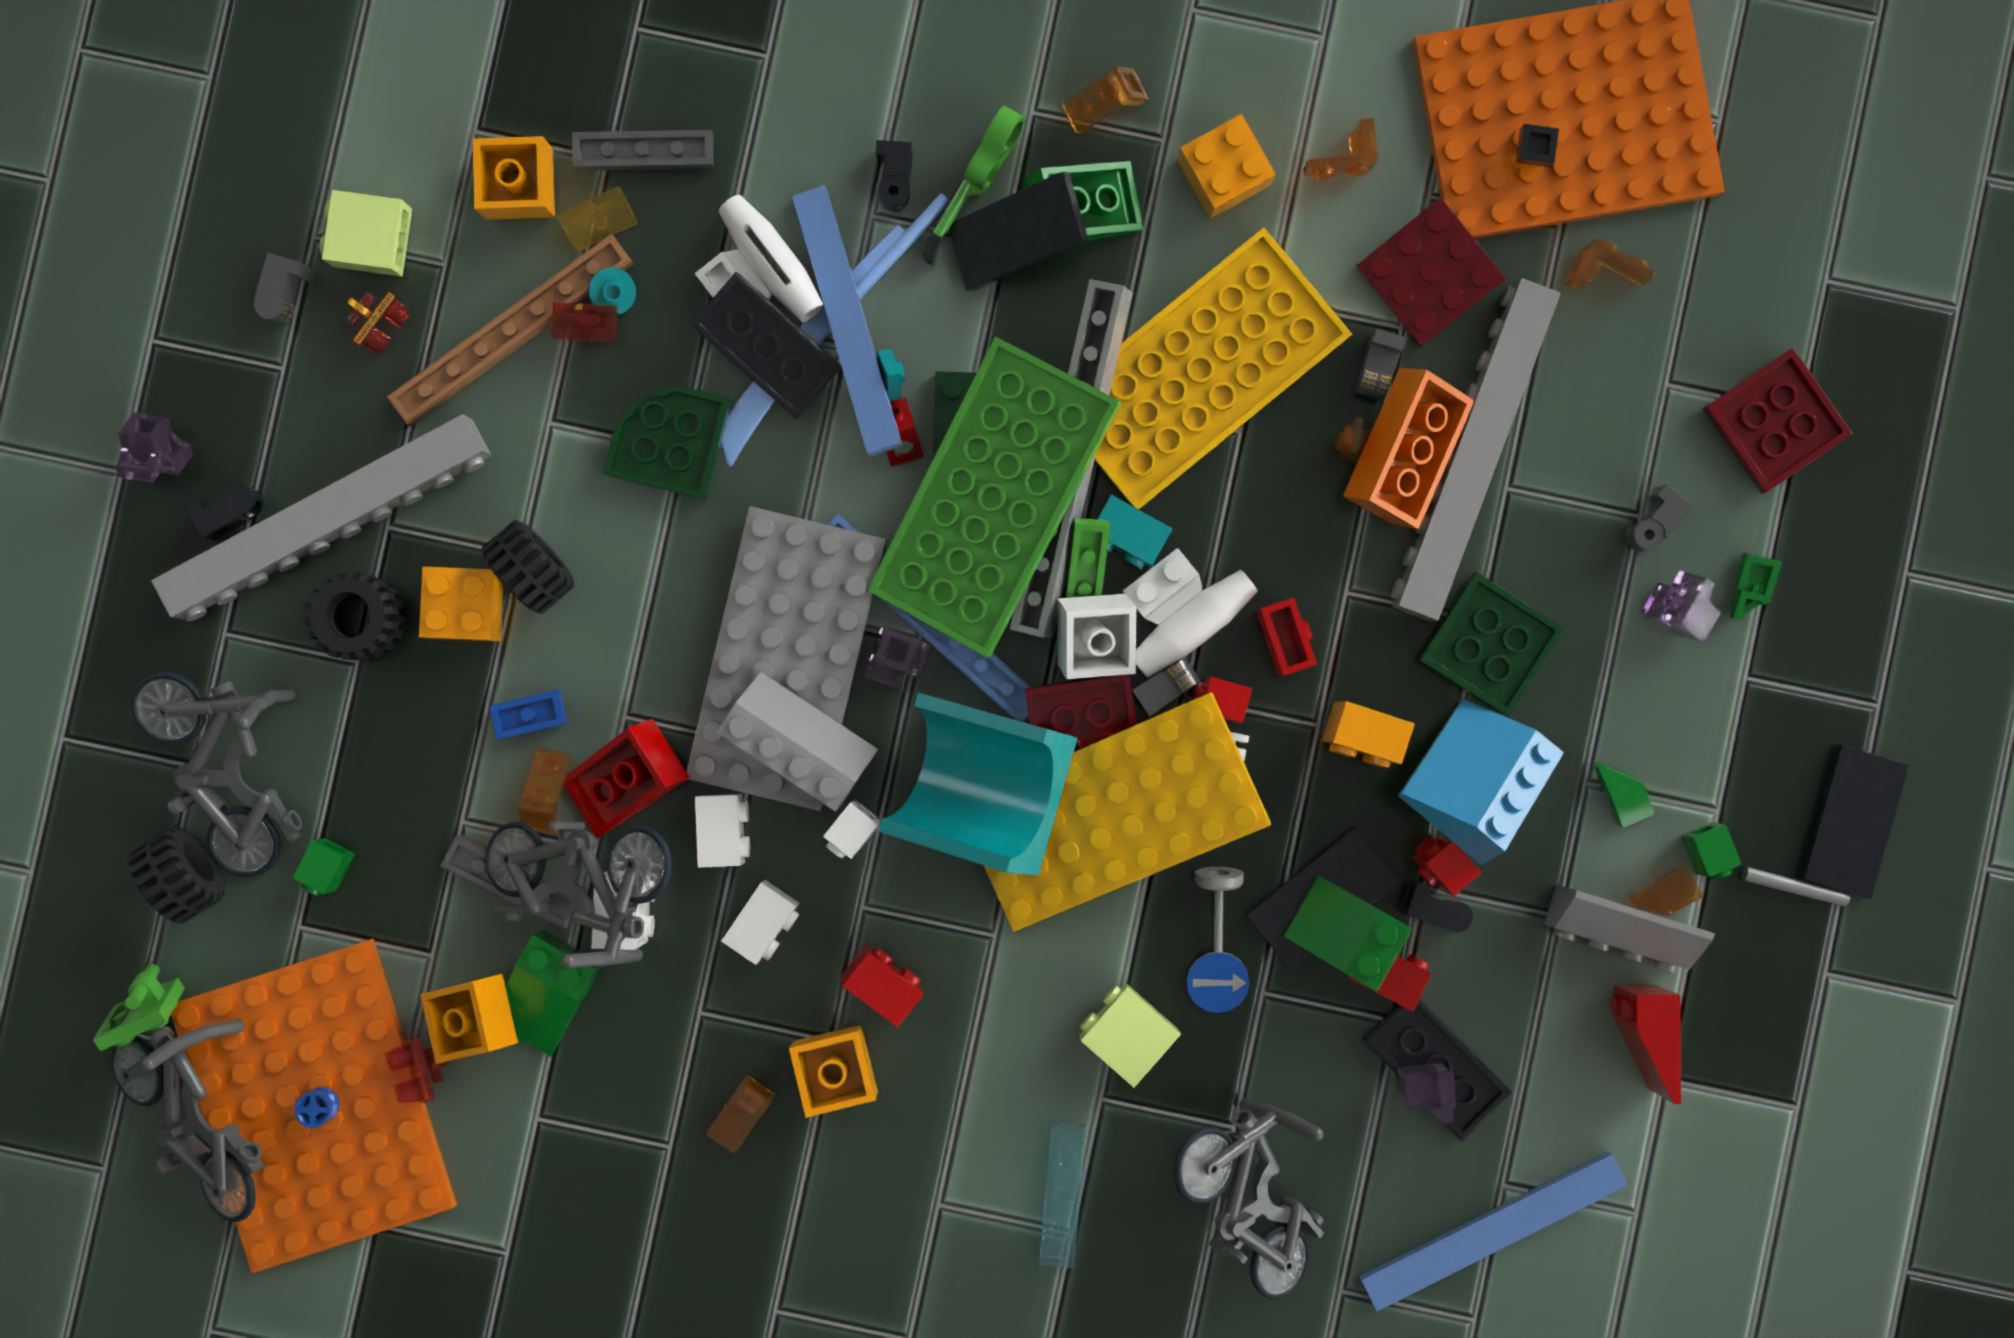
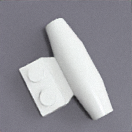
(762, 260)
(1184, 613)

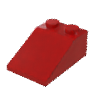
(625, 777)
(1652, 1030)

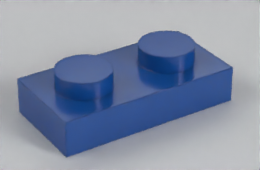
(528, 714)

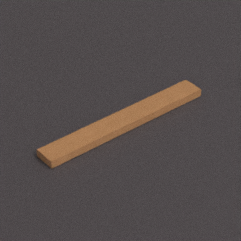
(504, 333)

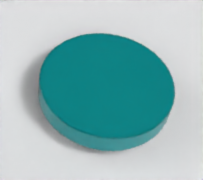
(613, 288)

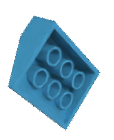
(1481, 779)

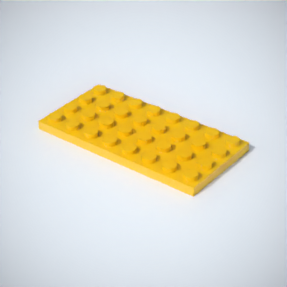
(1212, 365)
(1137, 810)

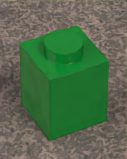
(1711, 850)
(323, 867)

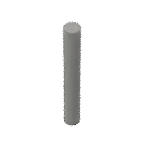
(1795, 886)

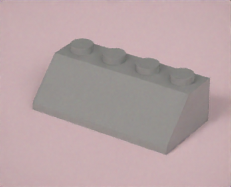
(797, 741)
(1625, 928)

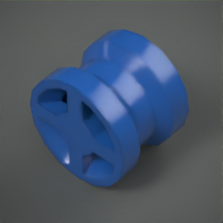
(310, 1113)

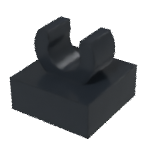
(1537, 145)

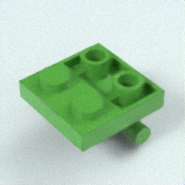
(143, 1010)

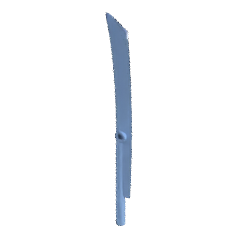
(755, 402)

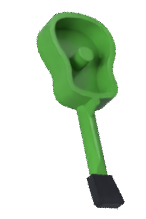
(980, 173)

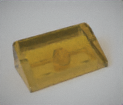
(597, 218)

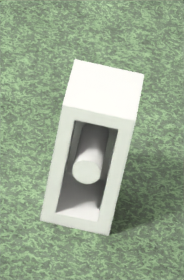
(721, 830)
(851, 830)
(761, 922)

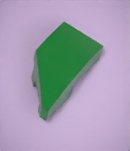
(1753, 583)
(1626, 795)

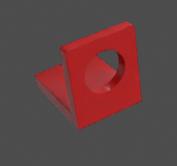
(907, 433)

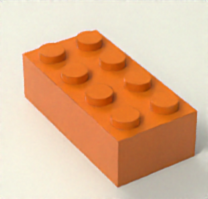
(1409, 447)

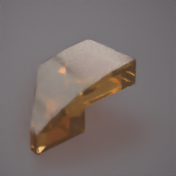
(1668, 892)

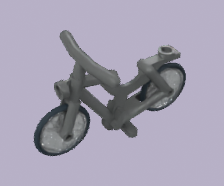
(173, 713)
(636, 868)
(143, 1078)
(1205, 1170)

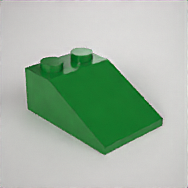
(1104, 196)
(1348, 933)
(544, 993)

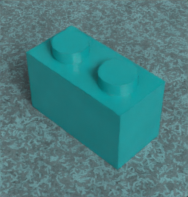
(1134, 533)

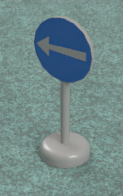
(1218, 978)

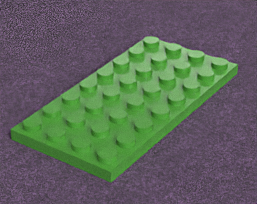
(994, 496)

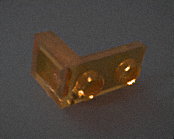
(1103, 97)
(1362, 142)
(1605, 253)
(1351, 441)
(543, 790)
(740, 1114)

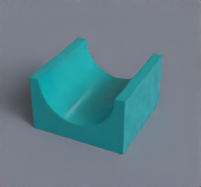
(984, 787)

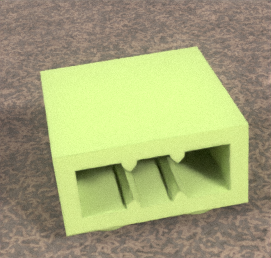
(366, 233)
(1128, 1034)

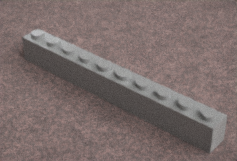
(1094, 364)
(1474, 458)
(321, 518)

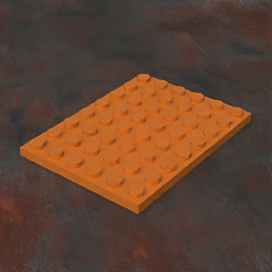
(1613, 81)
(305, 1031)

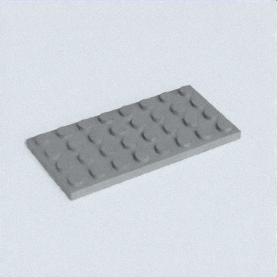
(798, 618)

